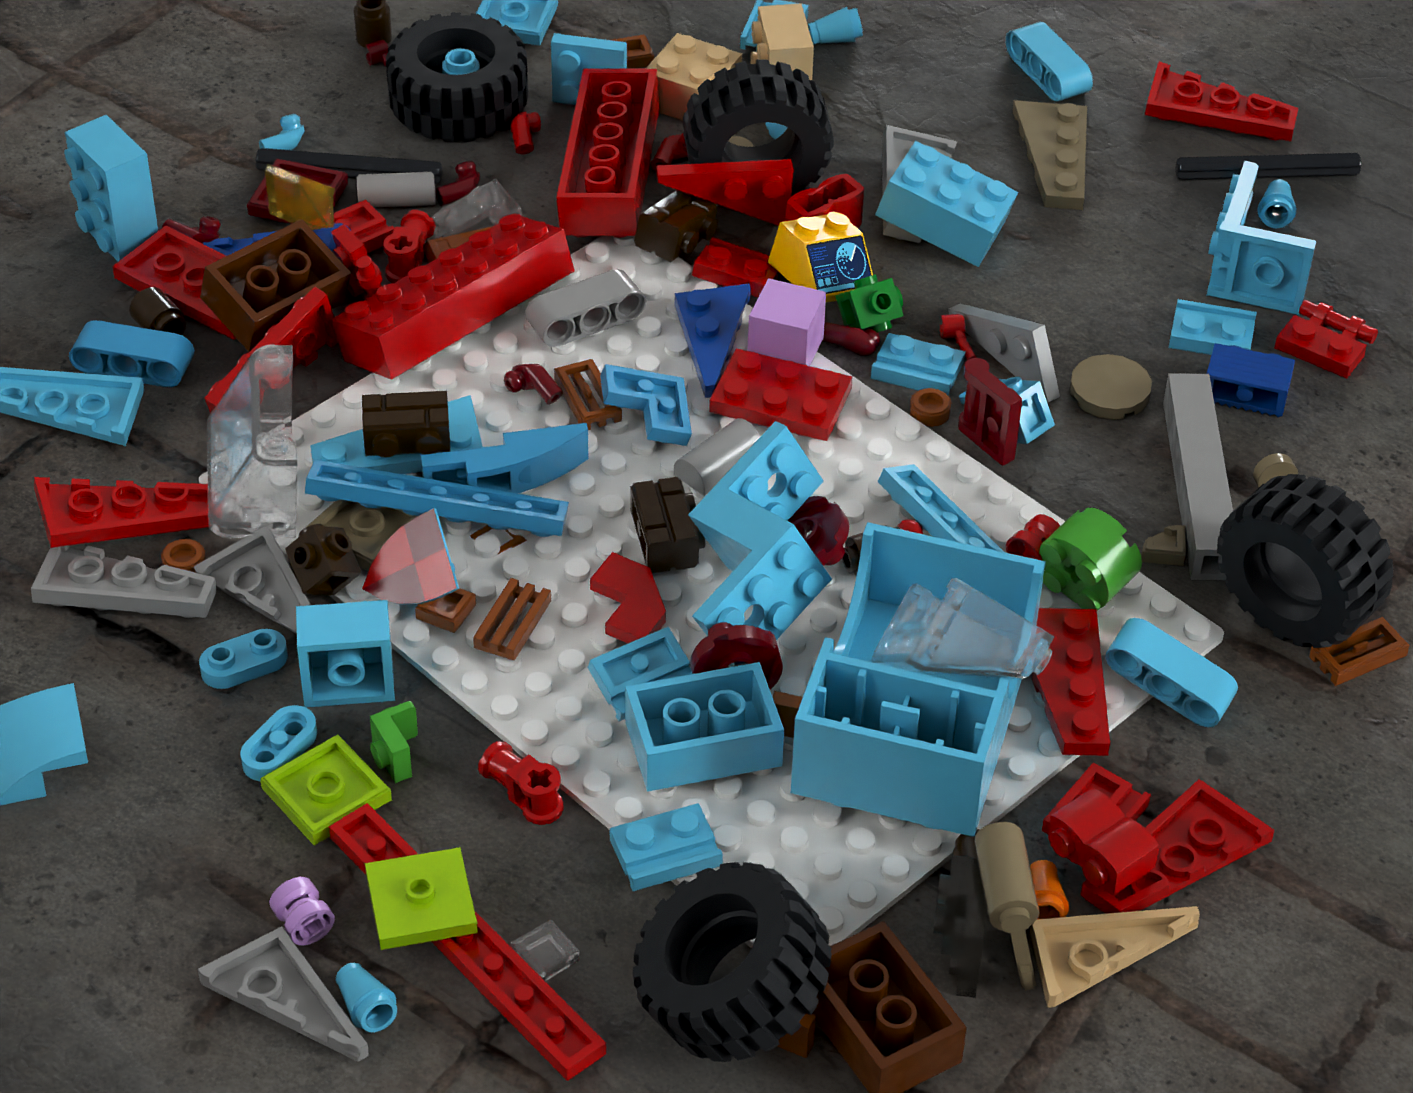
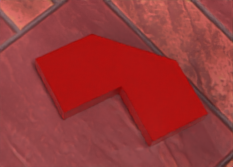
(636, 590)

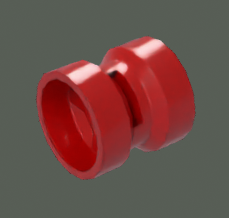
(1028, 541)

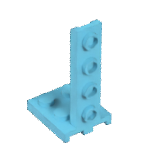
(1256, 263)

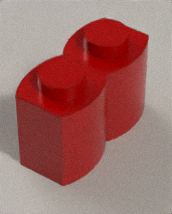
(834, 194)
(1102, 841)

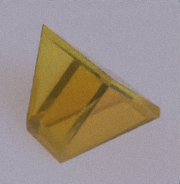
(299, 198)

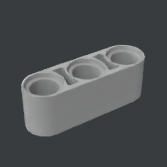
(585, 307)

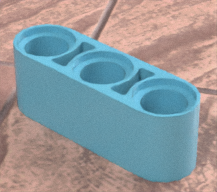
(1049, 61)
(1171, 672)

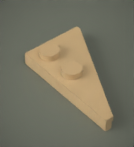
(1089, 948)

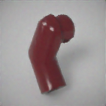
(465, 182)
(206, 231)
(854, 339)
(533, 377)

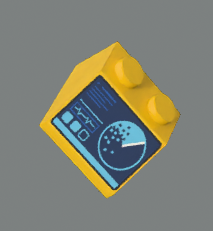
(821, 253)

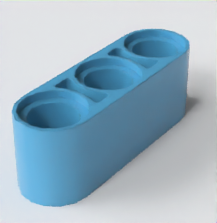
(132, 352)

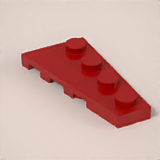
(1219, 107)
(305, 327)
(104, 513)
(1074, 682)
(1194, 839)

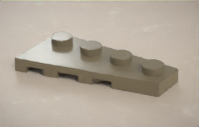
(1056, 149)

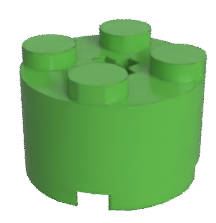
(1089, 559)

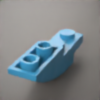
(518, 465)

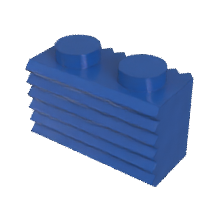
(1250, 379)

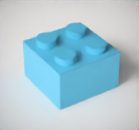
(345, 653)

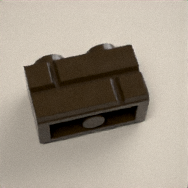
(676, 225)
(405, 423)
(663, 524)

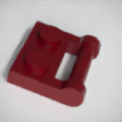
(990, 412)

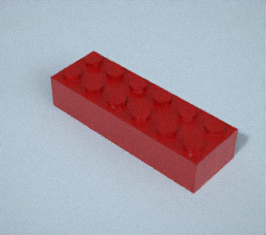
(608, 152)
(452, 295)

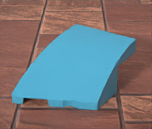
(38, 736)

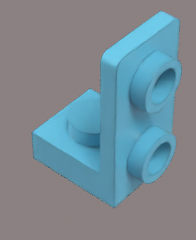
(1035, 412)

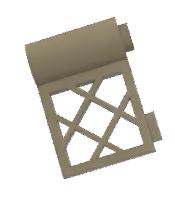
(1008, 889)

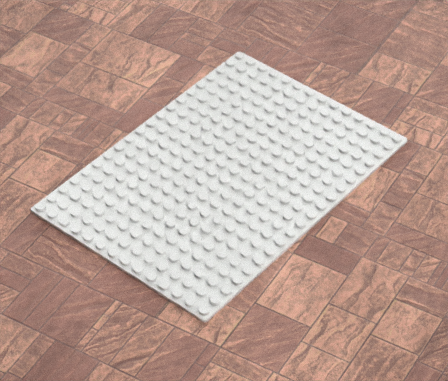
(546, 700)

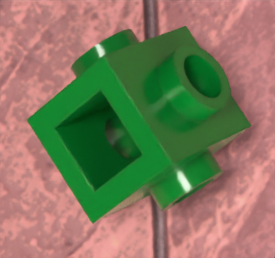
(871, 304)

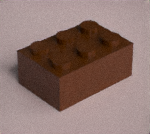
(266, 279)
(887, 1014)

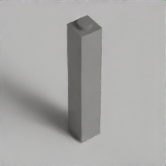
(1197, 469)

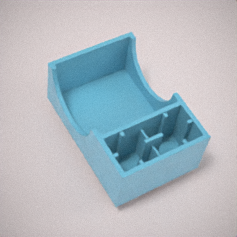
(898, 736)

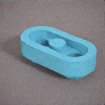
(243, 658)
(273, 743)

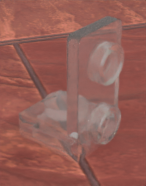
(482, 202)

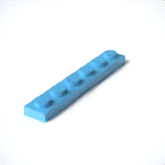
(451, 500)

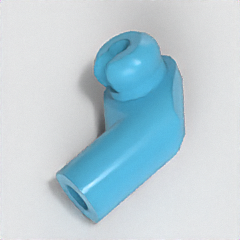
(288, 137)

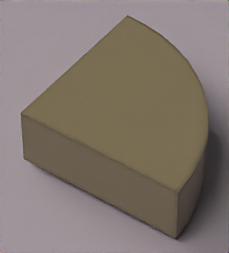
(1166, 547)

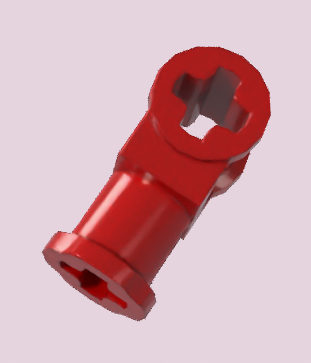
(406, 244)
(528, 782)

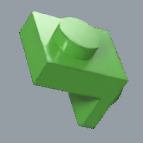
(389, 736)

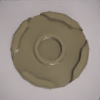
(1110, 386)

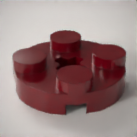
(828, 528)
(738, 643)

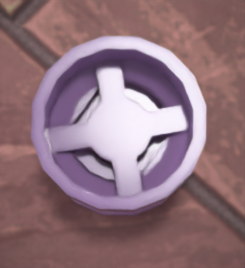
(304, 914)

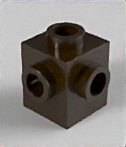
(323, 560)

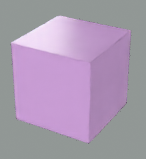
(787, 322)

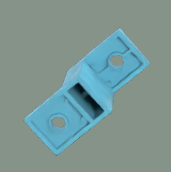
(756, 540)

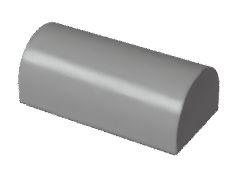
(397, 189)
(716, 456)

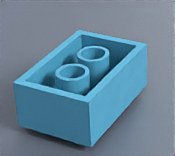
(111, 186)
(946, 203)
(704, 726)

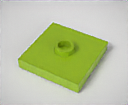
(324, 787)
(420, 898)

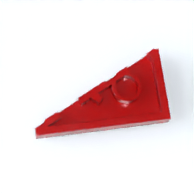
(744, 186)

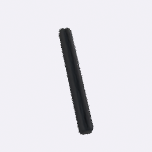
(350, 164)
(1269, 165)

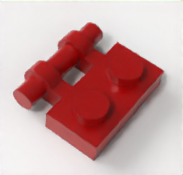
(365, 274)
(1322, 346)

